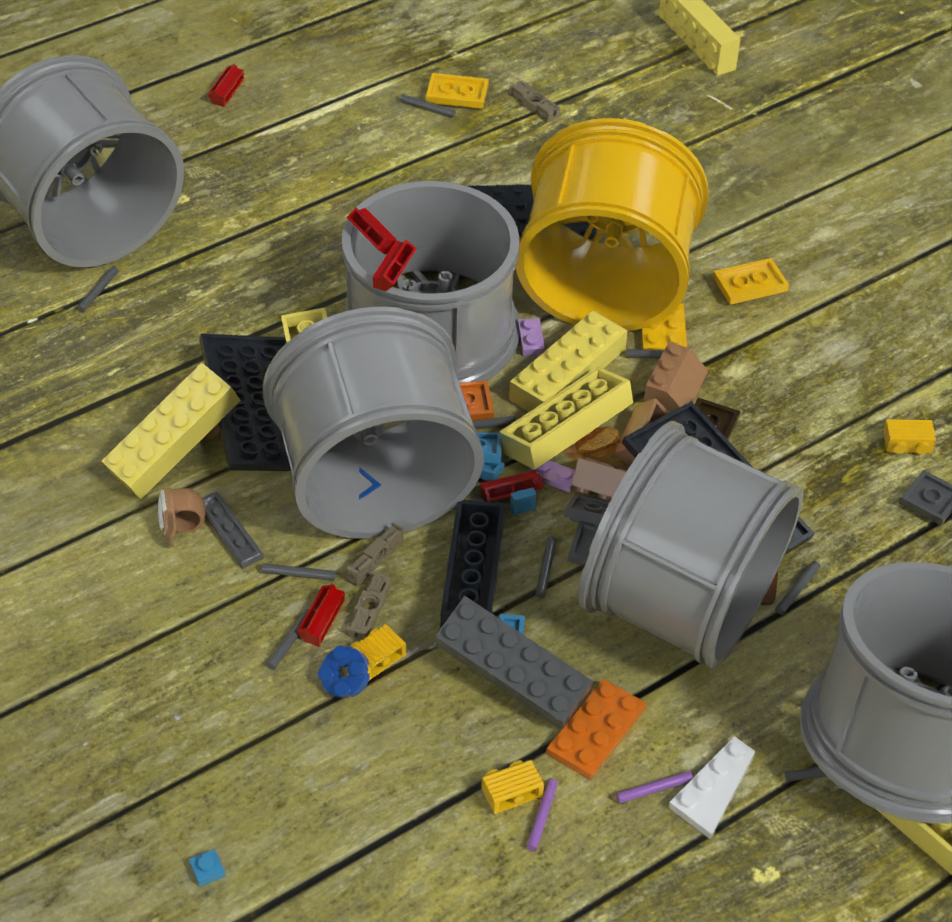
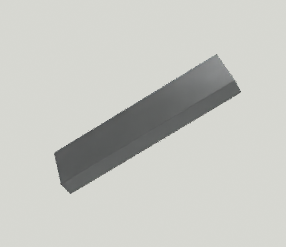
(231, 531)

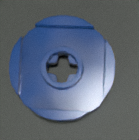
(331, 670)

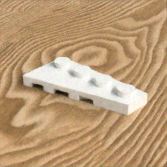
(711, 790)

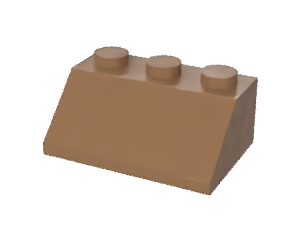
(676, 377)
(640, 417)
(597, 477)

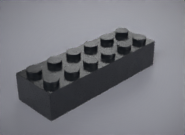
(474, 555)

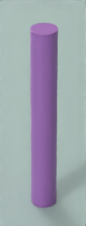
(654, 787)
(542, 814)

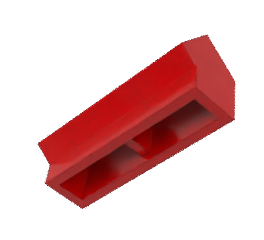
(226, 85)
(372, 229)
(393, 265)
(503, 487)
(321, 614)

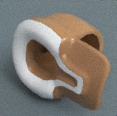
(180, 511)

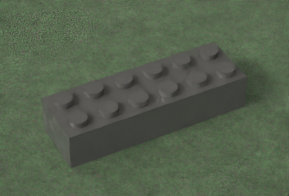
(513, 662)

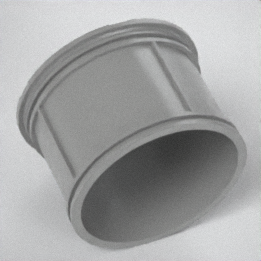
(51, 131)
(454, 234)
(354, 378)
(689, 544)
(882, 730)

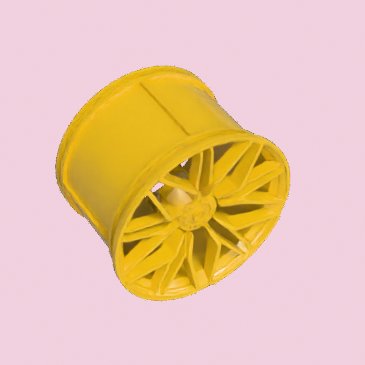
(618, 181)

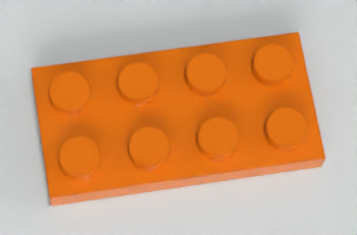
(596, 729)

